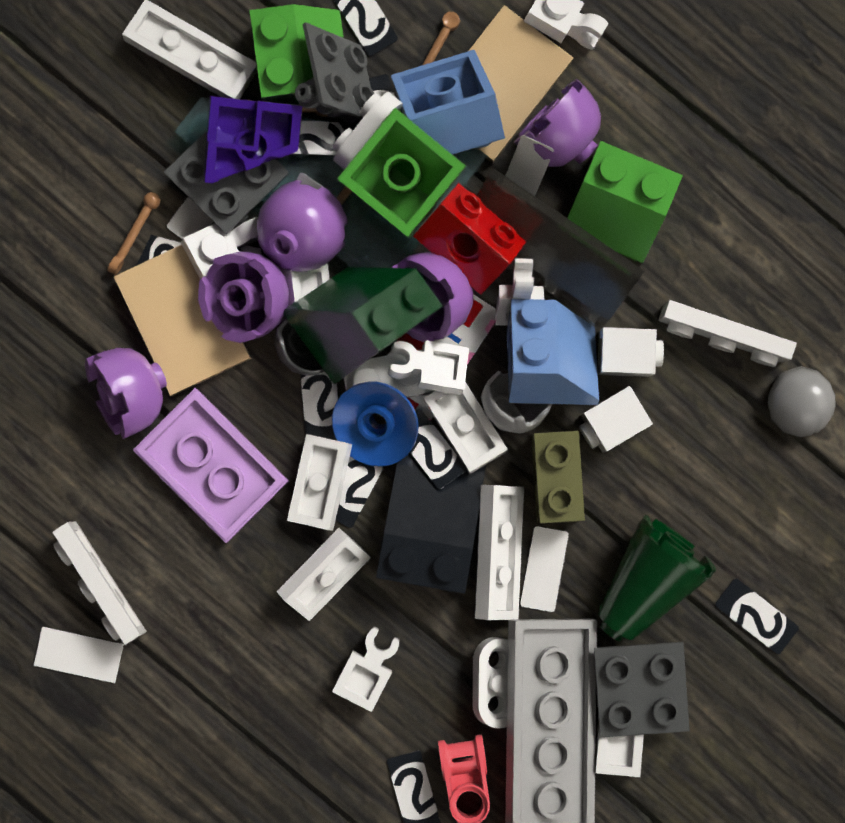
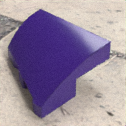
(247, 135)

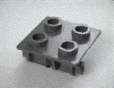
(339, 74)
(229, 198)
(641, 689)

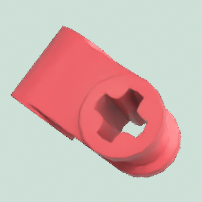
(465, 776)

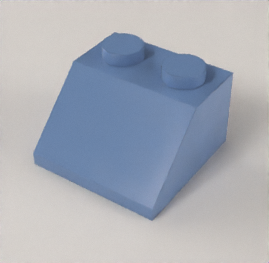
(451, 102)
(550, 355)

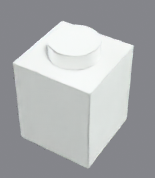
(629, 352)
(614, 420)

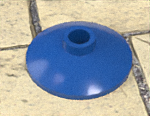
(375, 442)

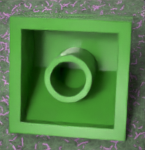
(282, 47)
(402, 173)
(624, 200)

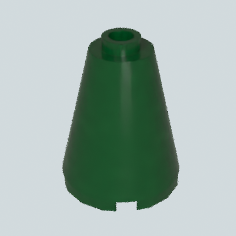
(651, 579)

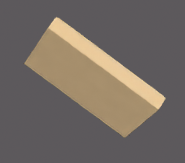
(520, 69)
(169, 317)

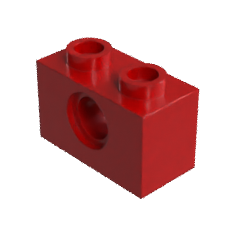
(470, 237)

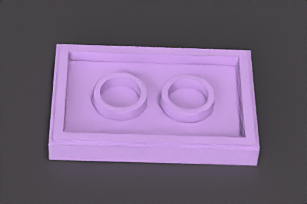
(210, 465)

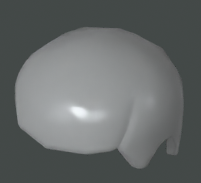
(801, 401)
(510, 416)

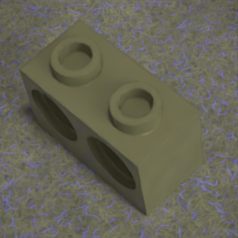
(557, 477)

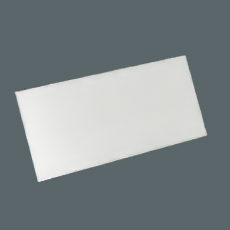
(78, 654)

